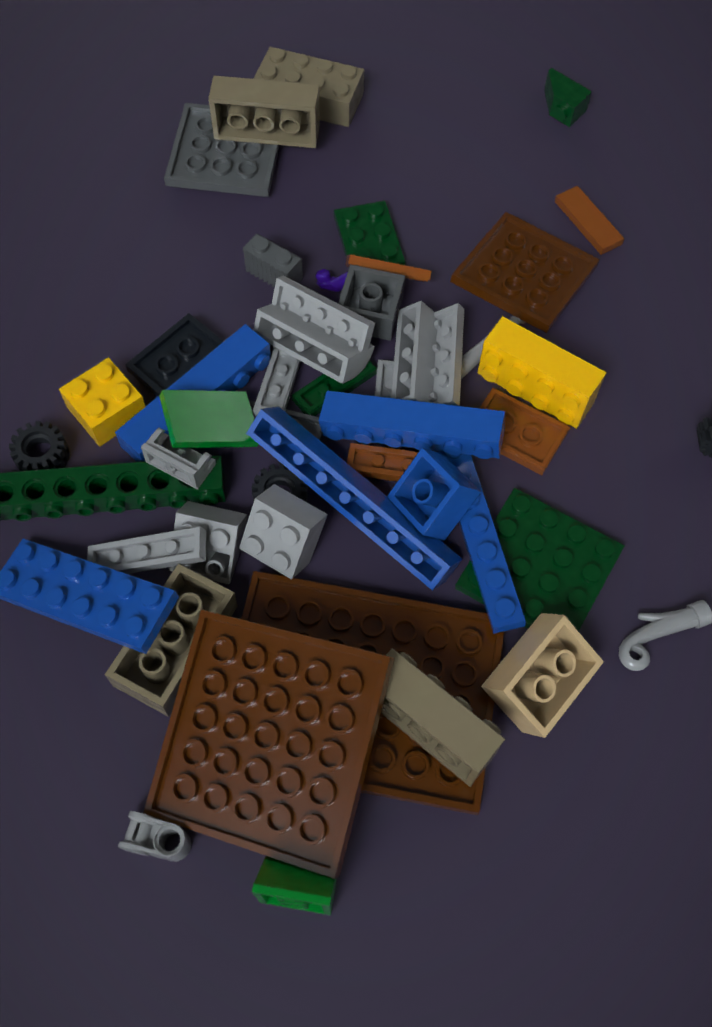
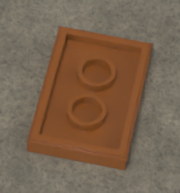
(529, 434)

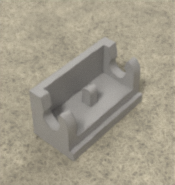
(180, 463)

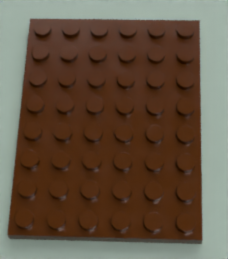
(442, 641)

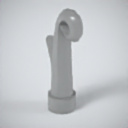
(662, 624)

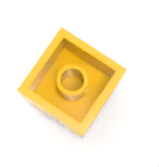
(102, 400)

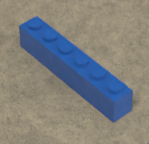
(221, 370)
(413, 424)

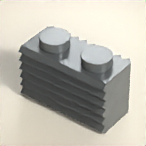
(271, 261)

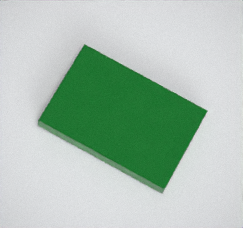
(207, 418)

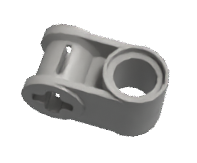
(148, 837)

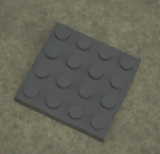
(215, 164)

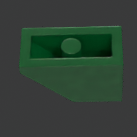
(565, 98)

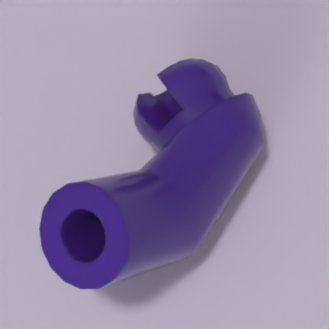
(329, 282)

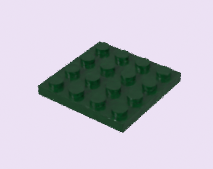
(551, 560)

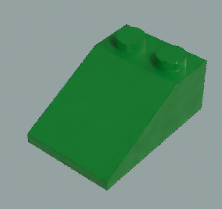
(293, 887)

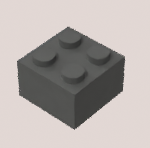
(374, 296)

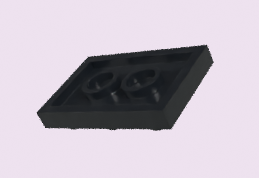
(173, 354)

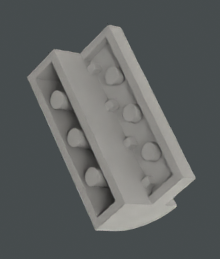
(316, 330)
(428, 354)

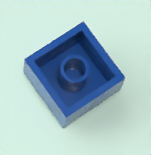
(433, 494)

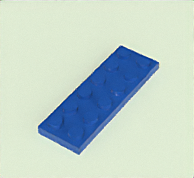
(86, 595)

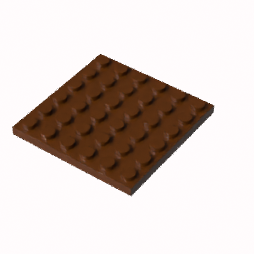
(270, 741)

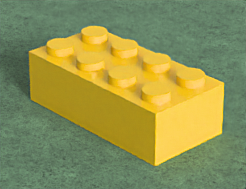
(540, 372)

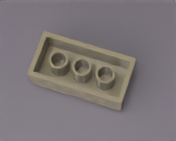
(339, 84)
(265, 111)
(157, 675)
(438, 720)

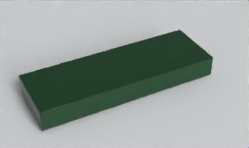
(312, 396)

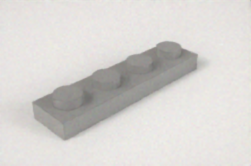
(151, 551)

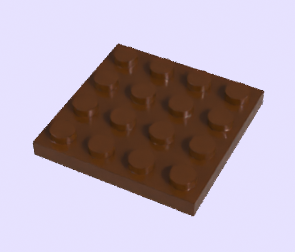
(525, 271)

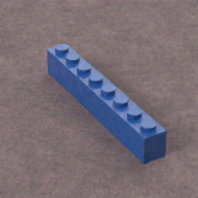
(353, 496)

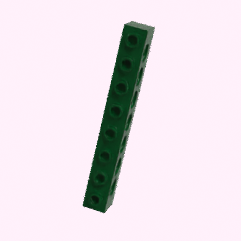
(114, 478)

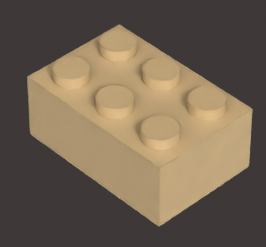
(543, 674)

